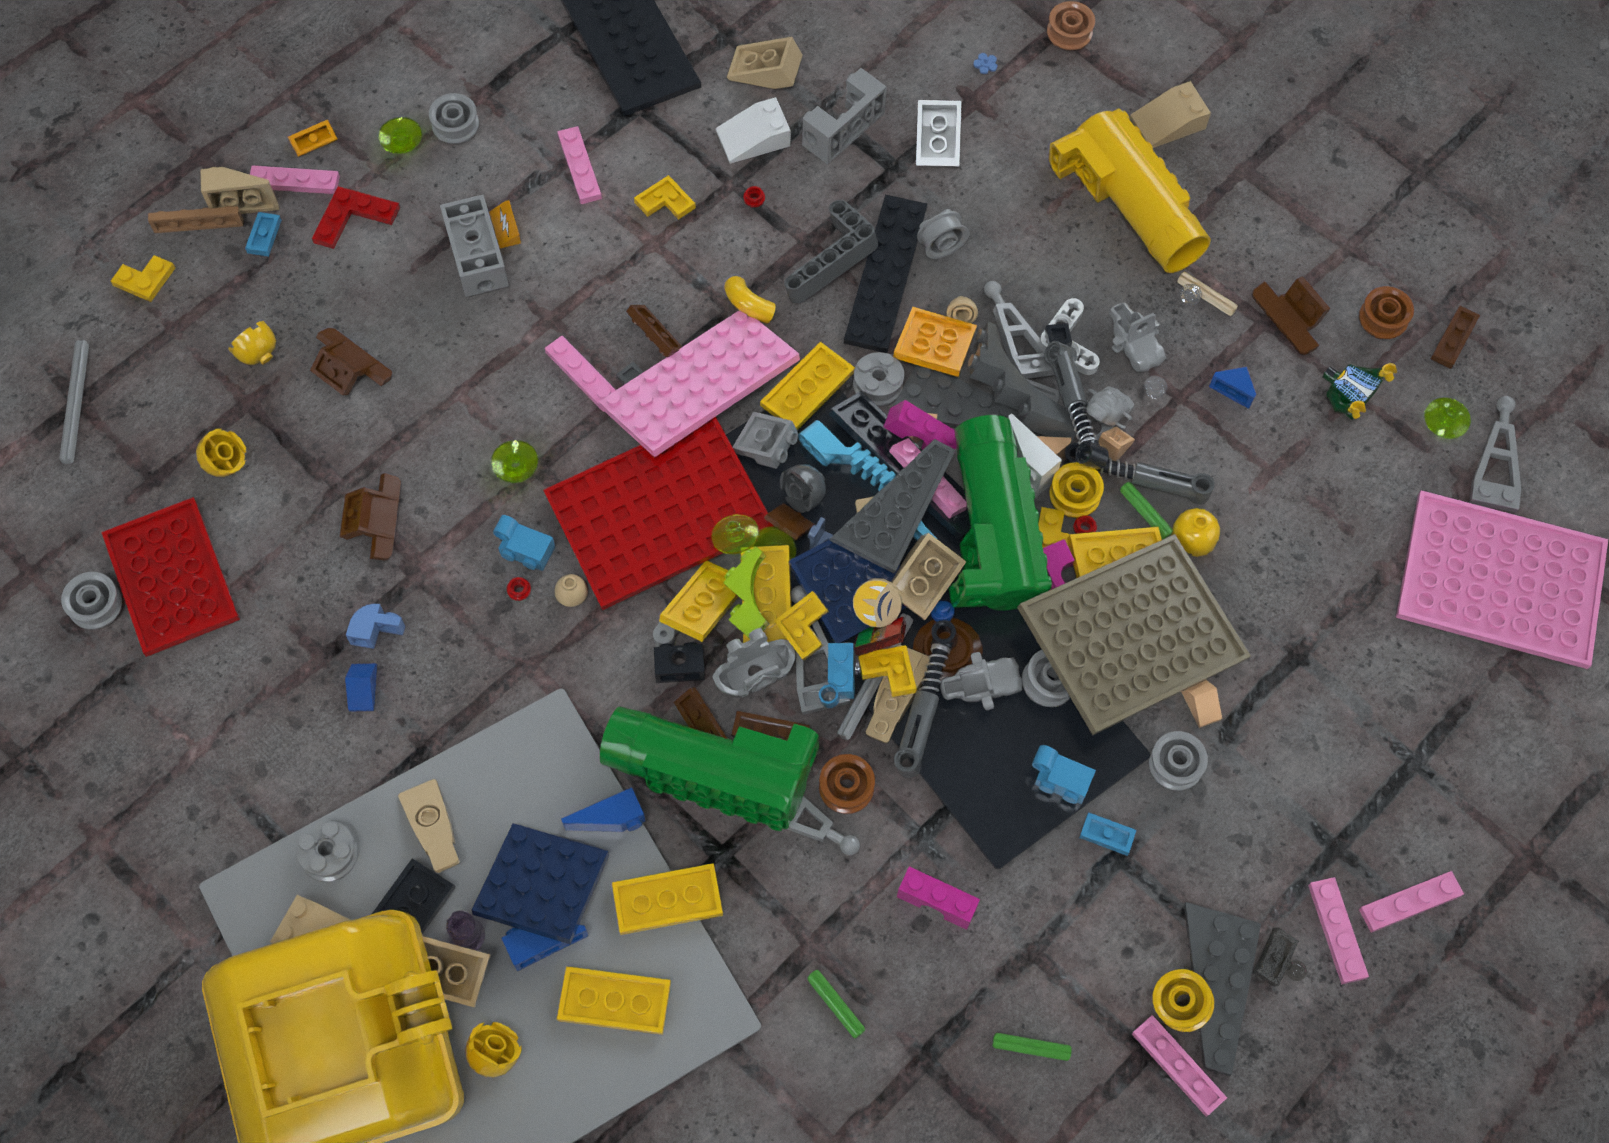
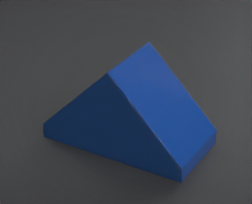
(1235, 385)
(361, 687)

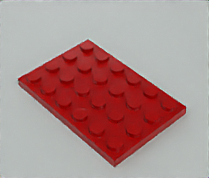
(170, 576)

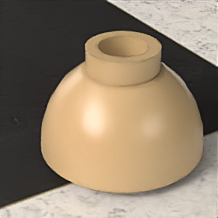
(962, 309)
(571, 590)

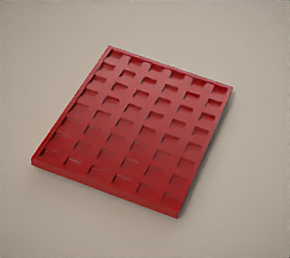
(652, 515)

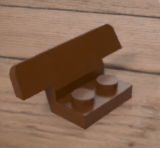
(1294, 312)
(343, 361)
(373, 515)

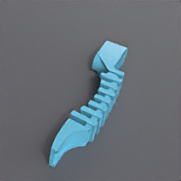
(829, 449)

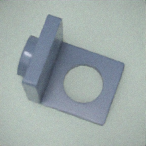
(818, 534)

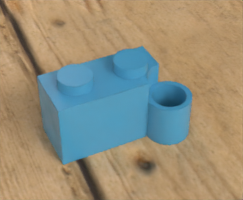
(523, 543)
(840, 673)
(1062, 775)

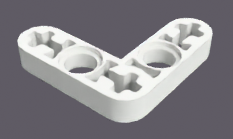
(1087, 355)

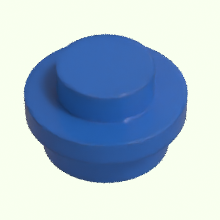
(942, 611)

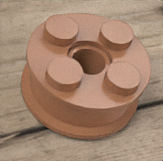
(1071, 25)

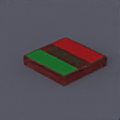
(880, 637)

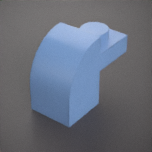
(368, 622)

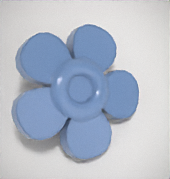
(985, 63)

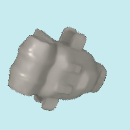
(1136, 337)
(1109, 408)
(983, 681)

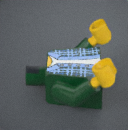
(1355, 387)

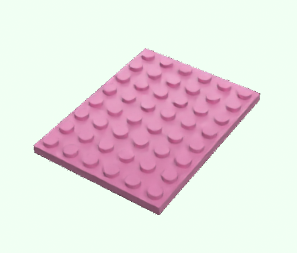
(1503, 579)

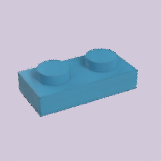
(263, 234)
(1107, 834)

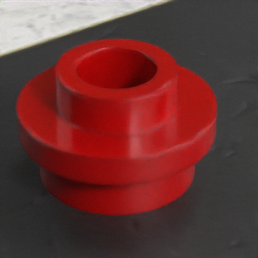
(751, 192)
(1084, 520)
(516, 583)

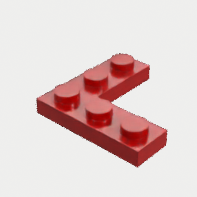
(351, 202)

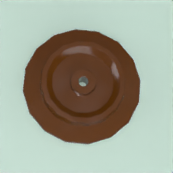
(960, 655)

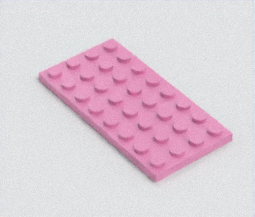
(698, 382)

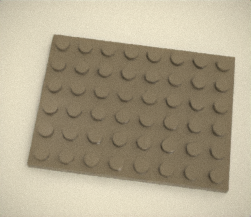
(1133, 633)

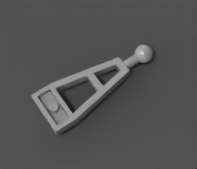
(1028, 365)
(1495, 494)
(809, 695)
(848, 844)

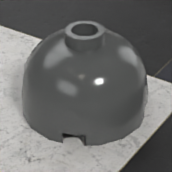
(803, 486)

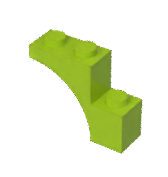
(741, 582)

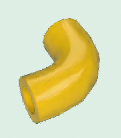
(747, 301)

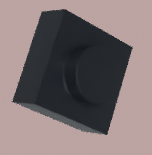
(1058, 333)

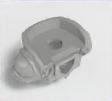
(772, 657)

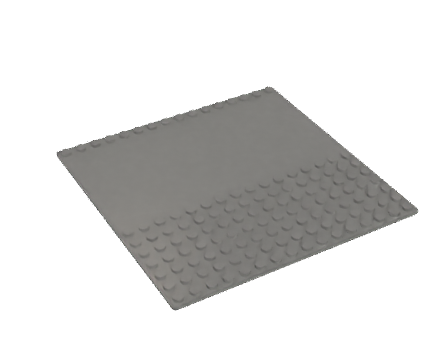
(568, 1074)

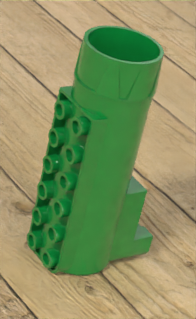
(1004, 541)
(741, 777)

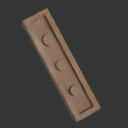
(195, 219)

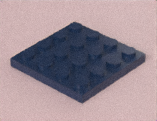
(835, 577)
(540, 883)

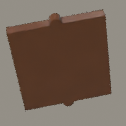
(789, 521)

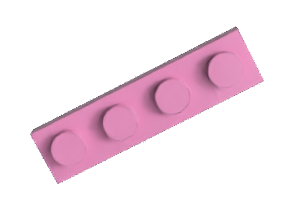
(579, 165)
(298, 179)
(579, 370)
(945, 495)
(1411, 901)
(1338, 931)
(1179, 1066)

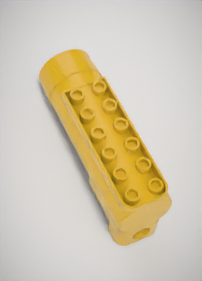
(1121, 165)

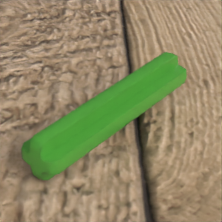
(1146, 509)
(836, 1004)
(1032, 1046)

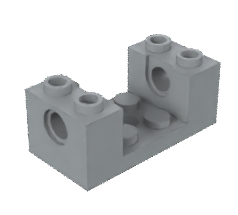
(865, 105)
(477, 260)

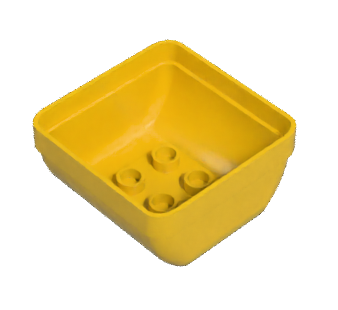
(335, 1035)

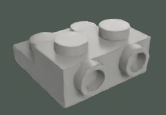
(766, 439)

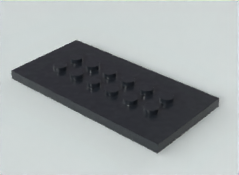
(633, 51)

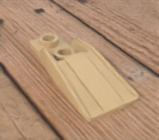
(889, 709)
(431, 823)

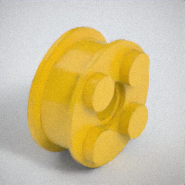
(1078, 477)
(1194, 1014)

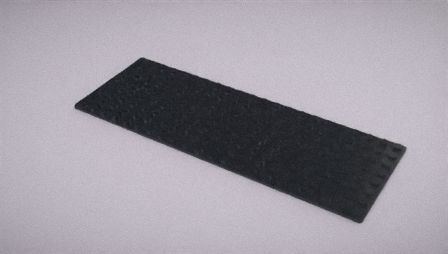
(973, 755)

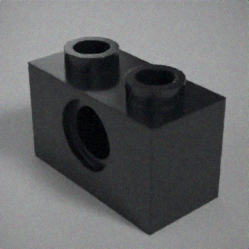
(690, 670)

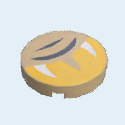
(877, 602)

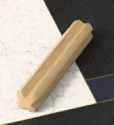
(1209, 294)

